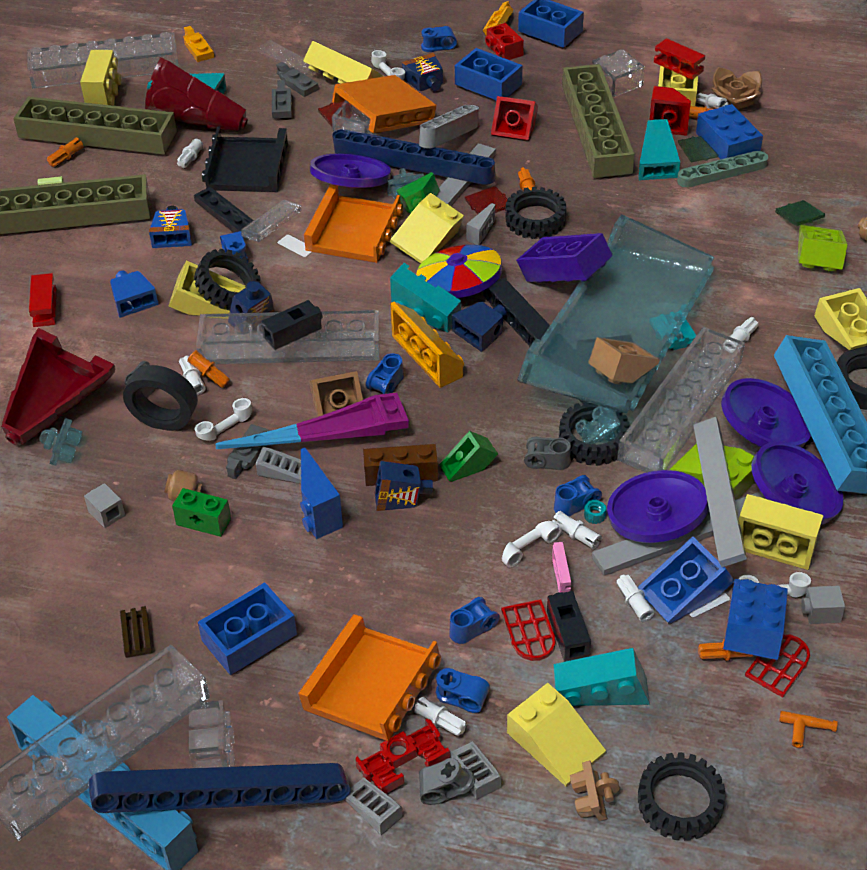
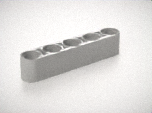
(448, 126)

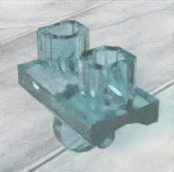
(401, 180)
(600, 428)
(60, 451)

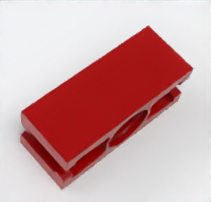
(679, 58)
(43, 300)

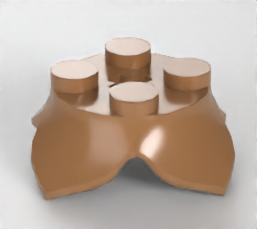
(736, 90)

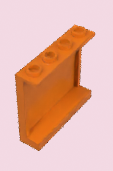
(387, 102)
(352, 226)
(369, 679)

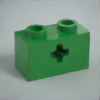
(201, 512)

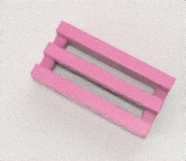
(561, 568)

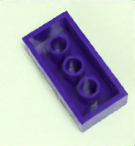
(565, 258)

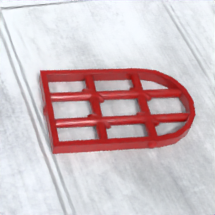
(521, 624)
(782, 672)

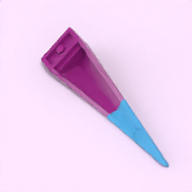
(360, 419)

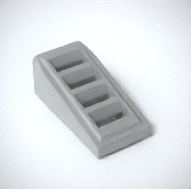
(480, 225)
(270, 458)
(485, 785)
(385, 820)

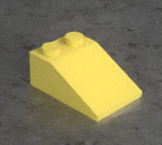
(427, 228)
(190, 301)
(844, 317)
(554, 733)

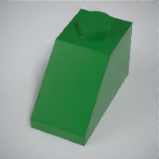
(417, 190)
(468, 457)

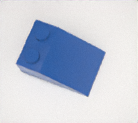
(319, 499)
(685, 581)

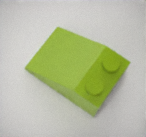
(821, 247)
(738, 463)

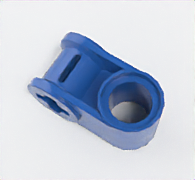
(438, 39)
(234, 242)
(386, 374)
(575, 495)
(471, 621)
(463, 691)

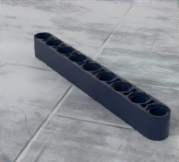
(416, 158)
(217, 787)

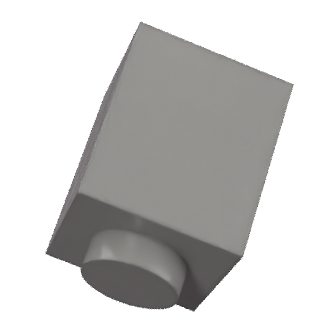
(104, 505)
(823, 605)

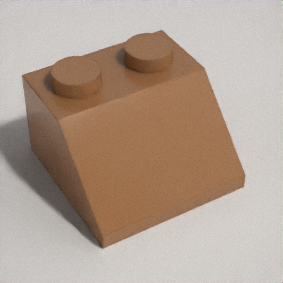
(621, 360)
(335, 392)

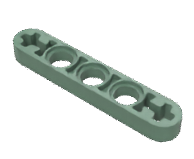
(751, 162)

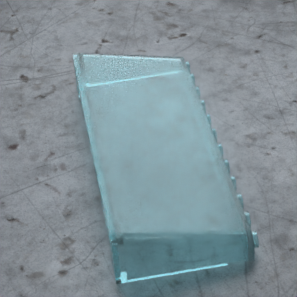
(634, 299)

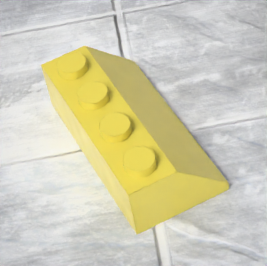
(337, 65)

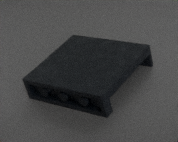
(245, 163)

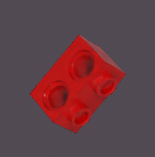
(504, 41)

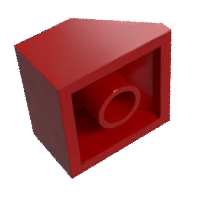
(673, 106)
(514, 118)

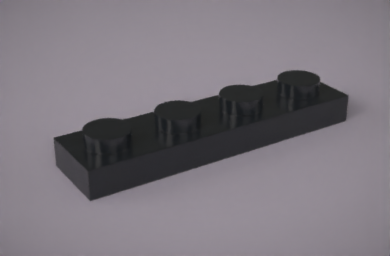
(222, 209)

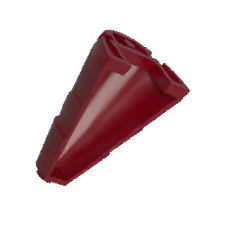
(192, 99)
(50, 386)

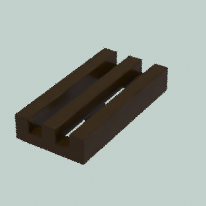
(133, 615)

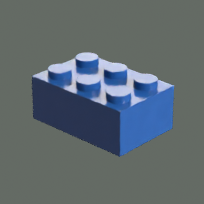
(551, 22)
(488, 74)
(728, 132)
(756, 619)
(247, 628)

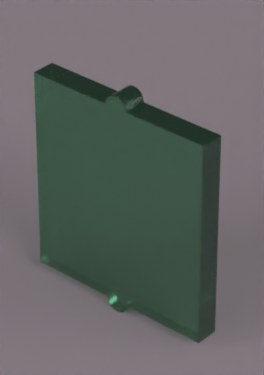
(697, 149)
(800, 213)

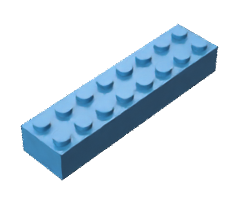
(827, 409)
(161, 835)

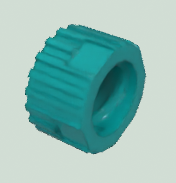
(595, 518)

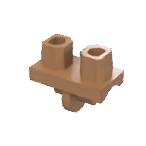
(589, 780)

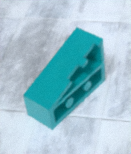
(429, 302)
(603, 680)

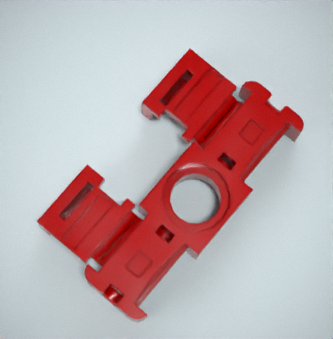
(424, 741)

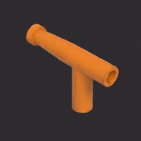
(801, 721)

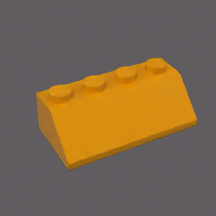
(425, 345)

